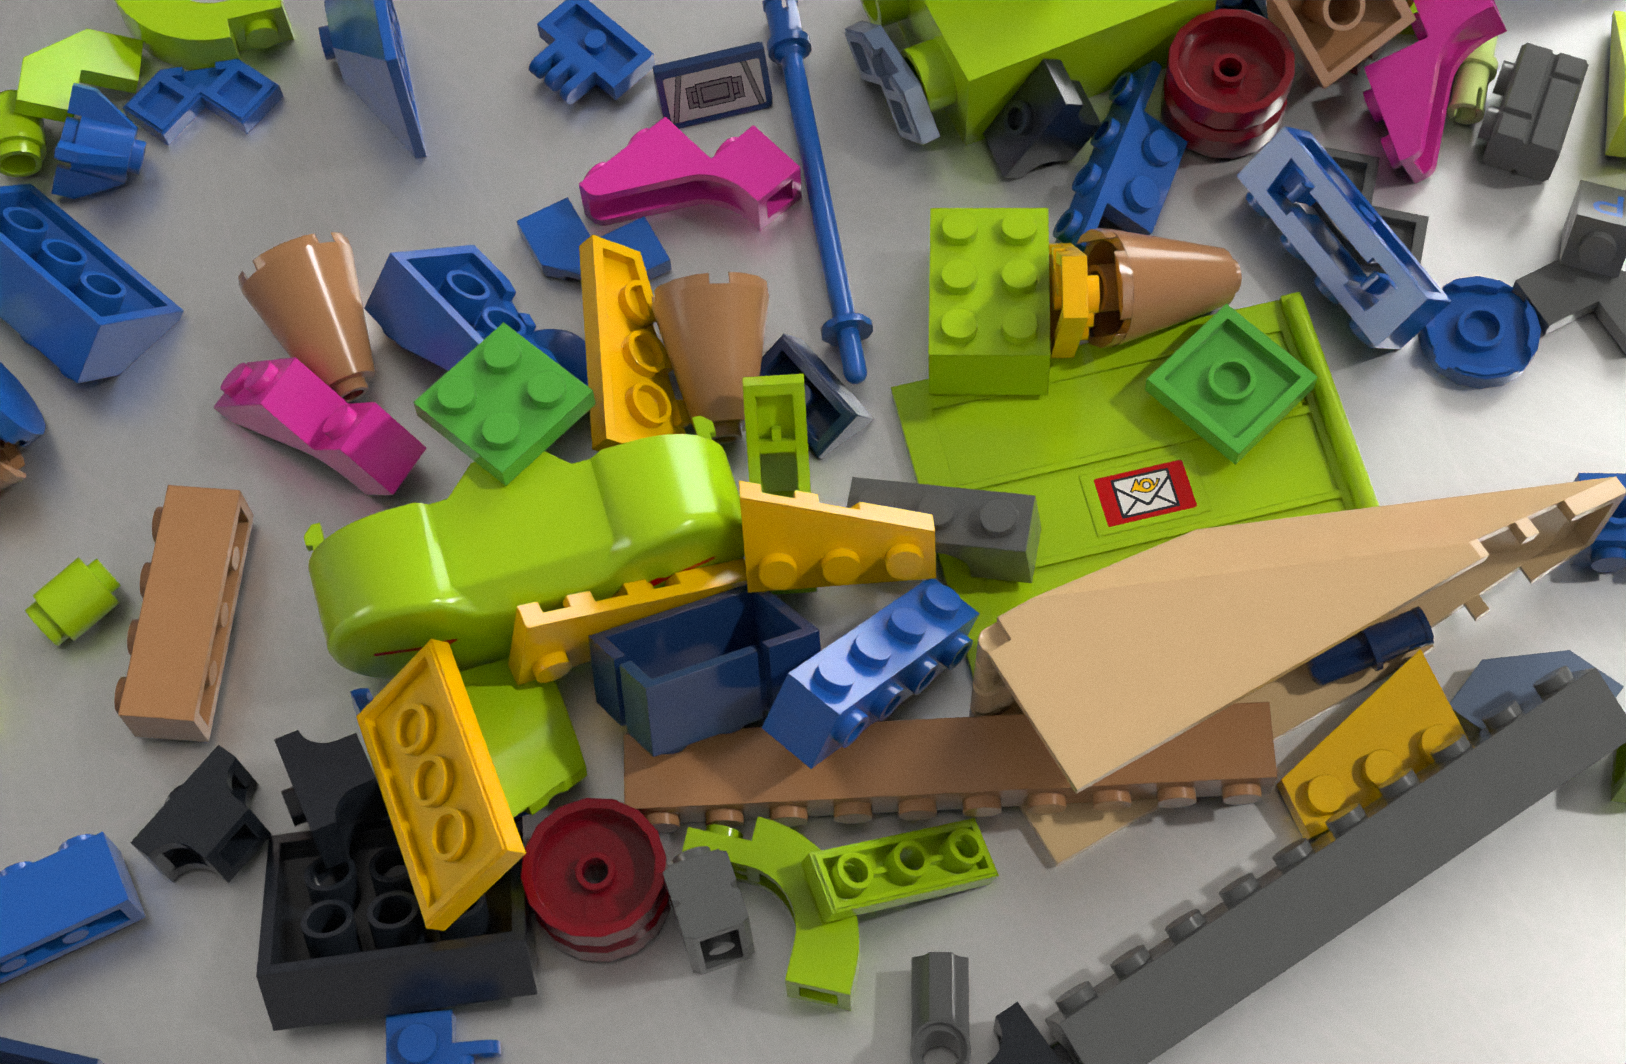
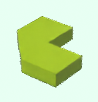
(85, 58)

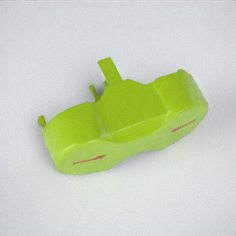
(550, 533)

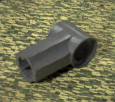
(940, 1005)

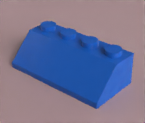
(73, 291)

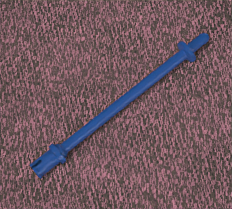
(789, 47)

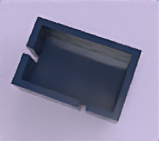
(699, 667)

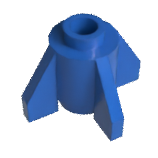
(98, 146)

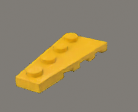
(623, 352)
(556, 640)

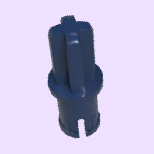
(1373, 647)

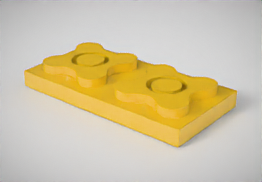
(439, 785)

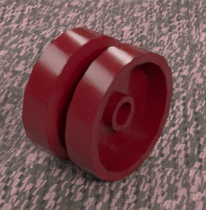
(1227, 82)
(618, 851)

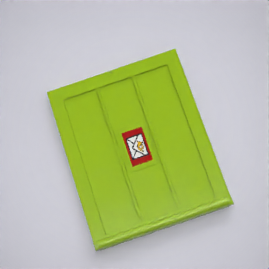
(1119, 466)

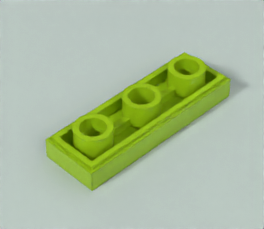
(898, 869)

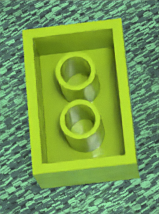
(989, 301)

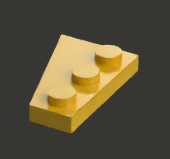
(1072, 299)
(1376, 741)

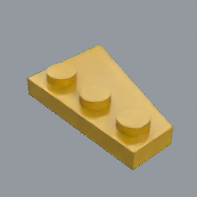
(827, 545)

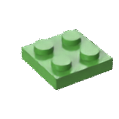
(1230, 383)
(504, 403)

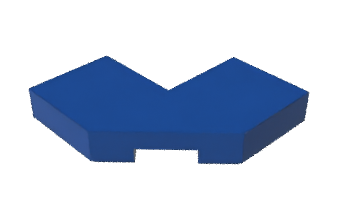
(179, 96)
(558, 232)

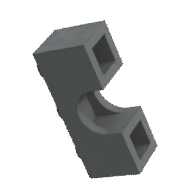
(983, 528)

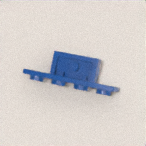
(1128, 166)

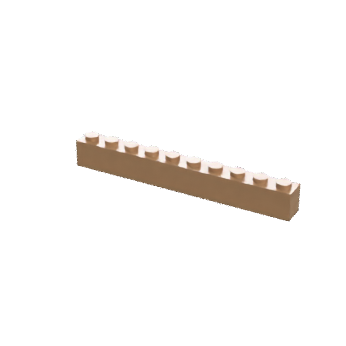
(939, 766)

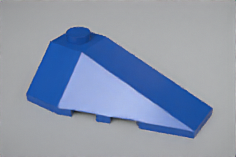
(445, 303)

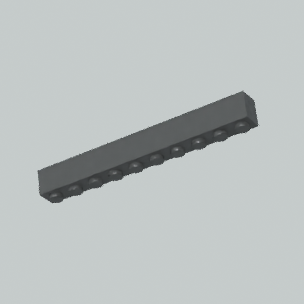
(1343, 875)

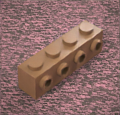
(185, 614)

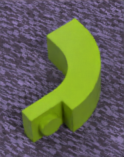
(203, 33)
(777, 437)
(823, 954)

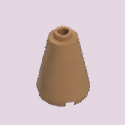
(1154, 282)
(315, 309)
(713, 342)

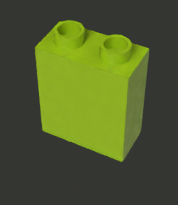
(982, 51)

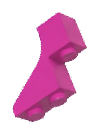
(1415, 83)
(669, 172)
(302, 411)

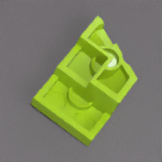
(525, 735)

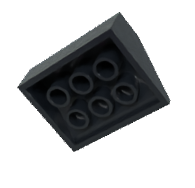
(357, 944)

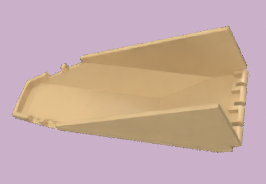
(1238, 613)

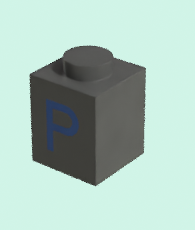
(1595, 230)

